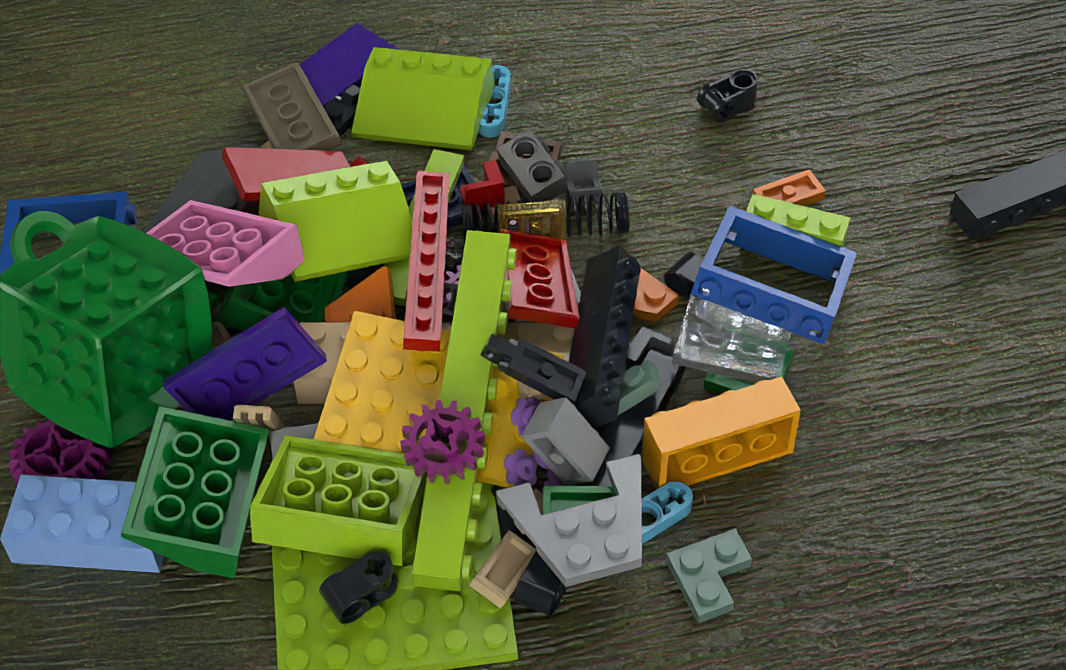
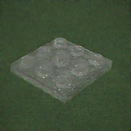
(729, 343)

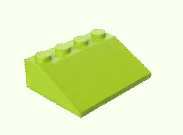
(423, 98)
(342, 217)
(337, 500)

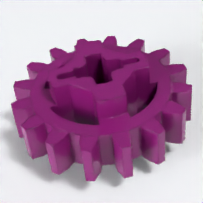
(454, 429)

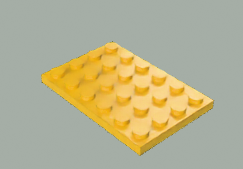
(383, 384)

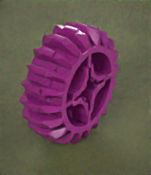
(41, 449)

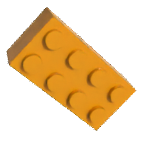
(720, 434)

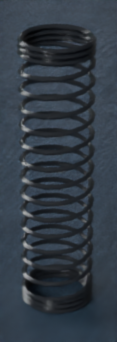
(621, 213)

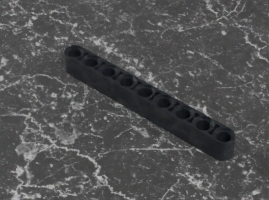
(539, 585)

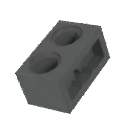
(527, 171)

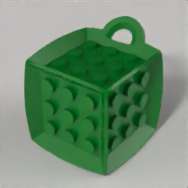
(99, 324)

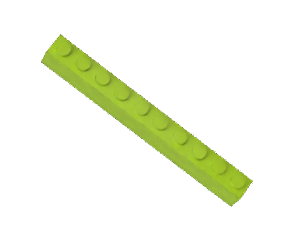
(468, 379)

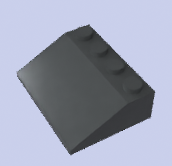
(205, 182)

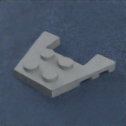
(587, 538)

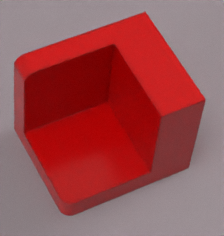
(485, 191)

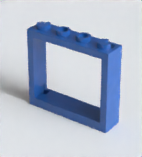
(74, 208)
(766, 302)

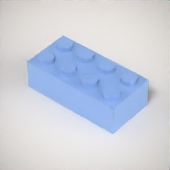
(73, 525)

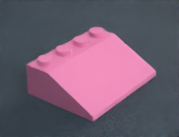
(232, 244)

